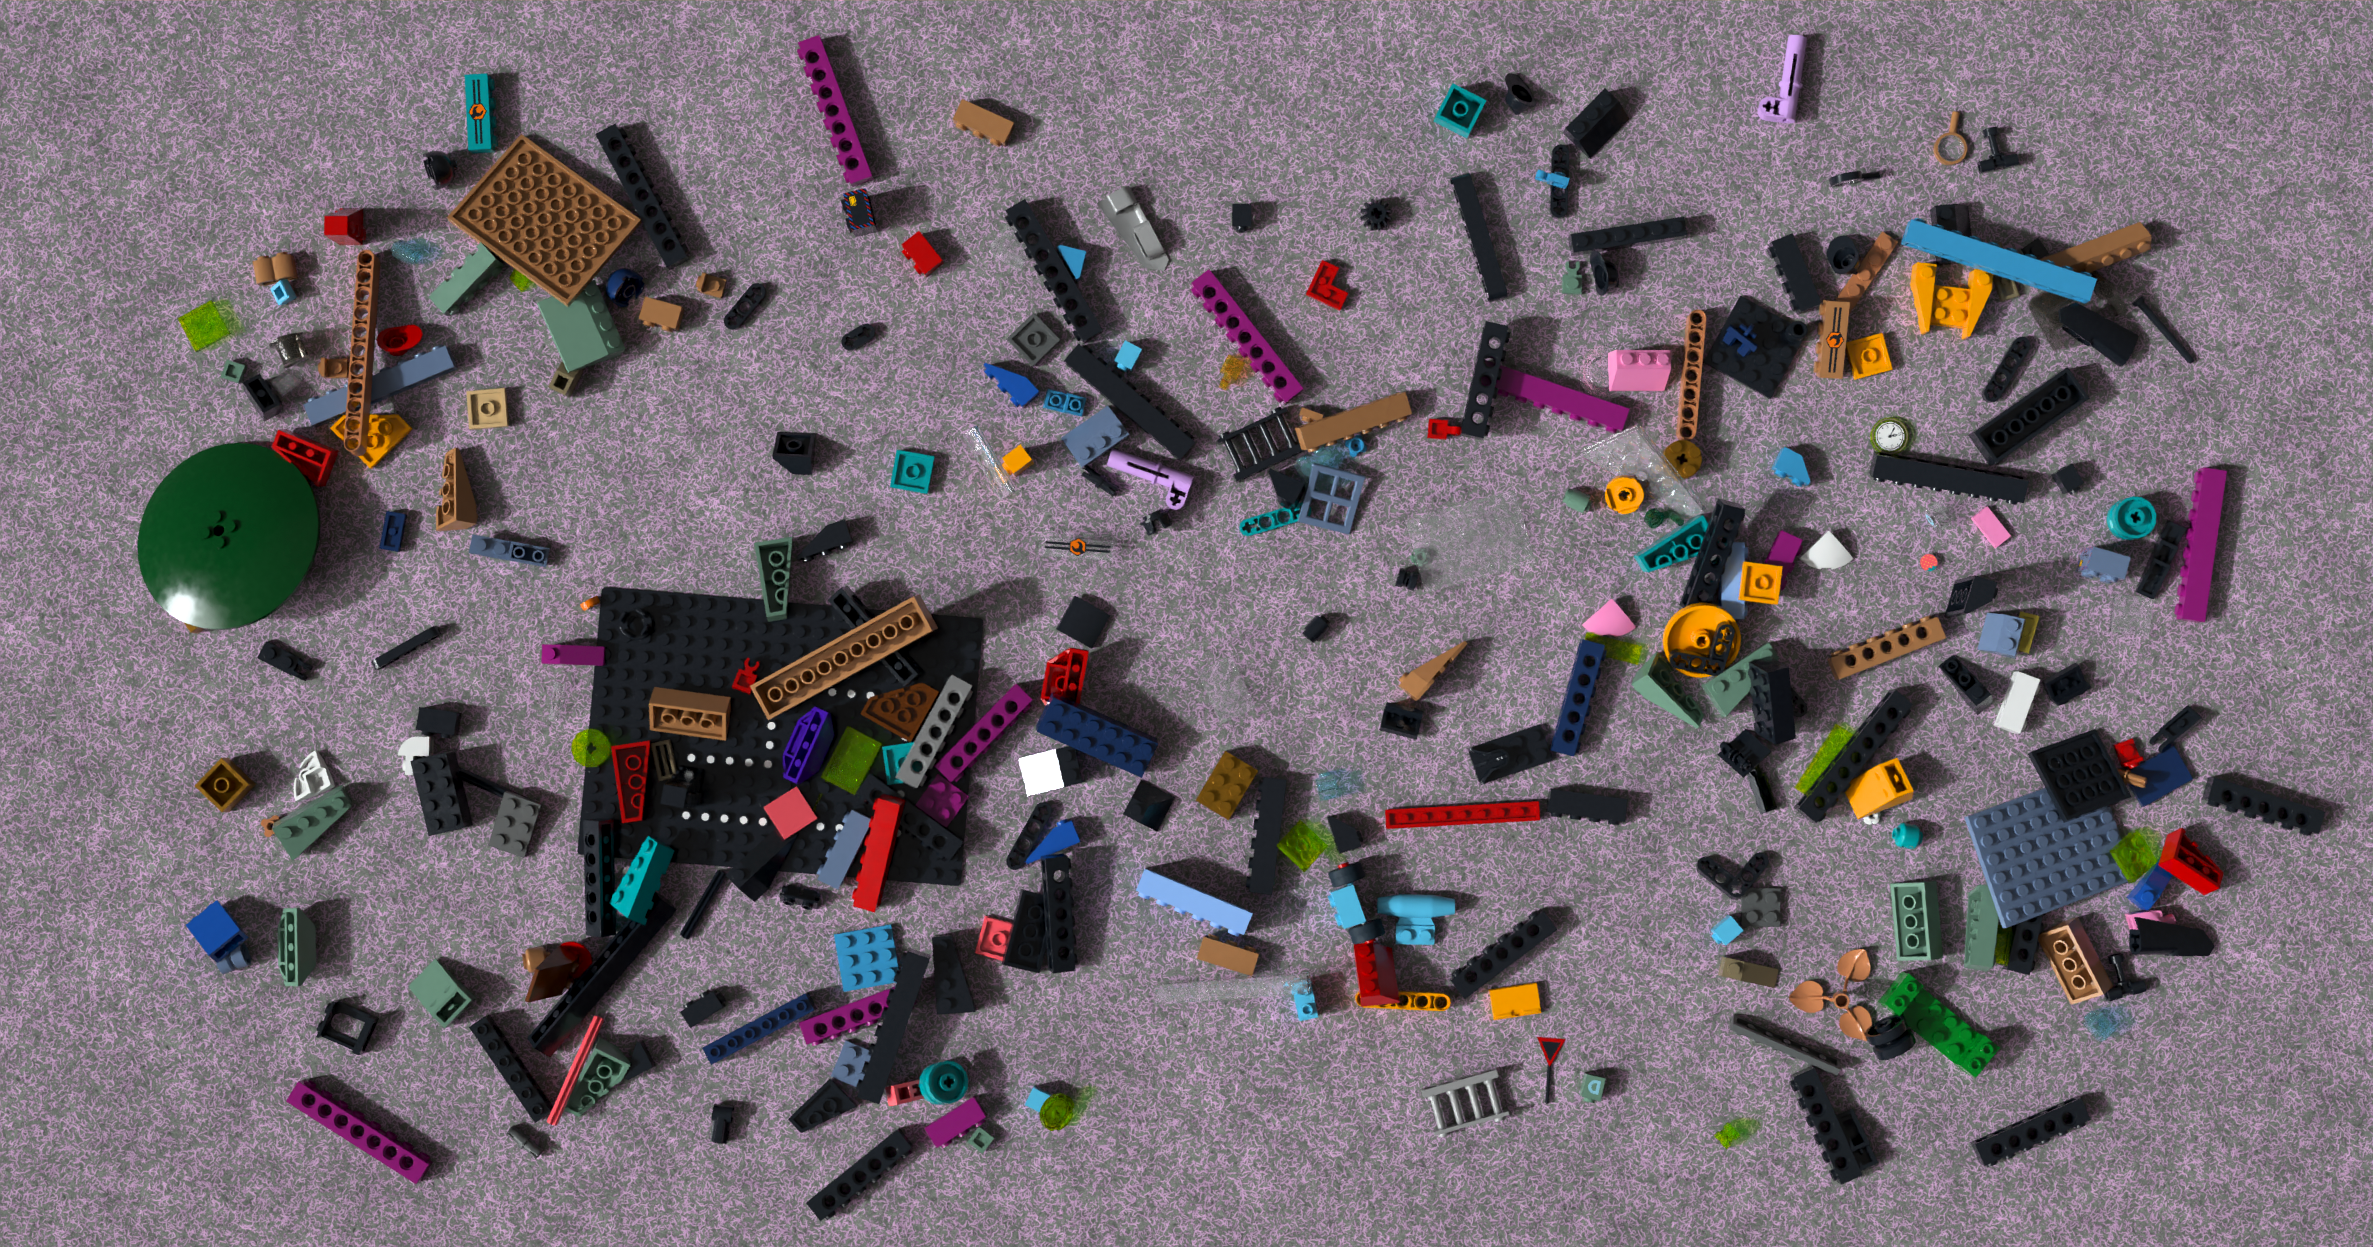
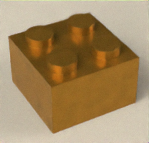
(225, 785)

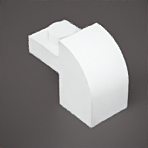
(413, 748)

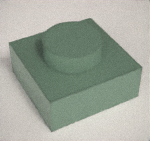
(233, 371)
(981, 1139)

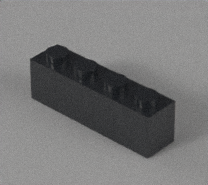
(1794, 274)
(1586, 805)

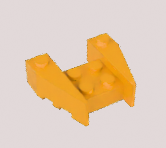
(1948, 305)

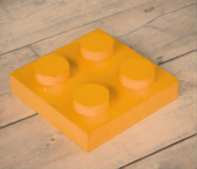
(1868, 356)
(1760, 583)

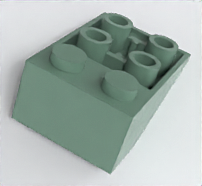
(441, 993)

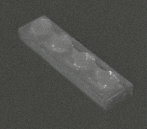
(989, 462)

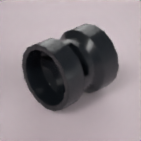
(1402, 578)

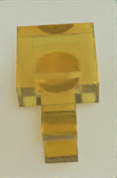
(1231, 369)

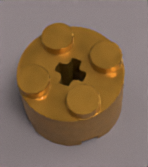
(1690, 454)

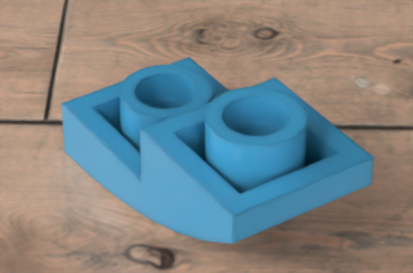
(1064, 402)

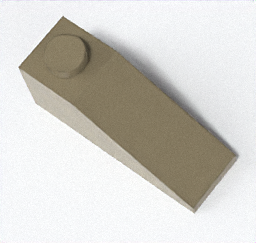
(1748, 972)

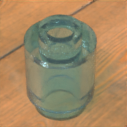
(405, 252)

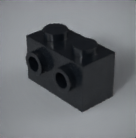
(262, 397)

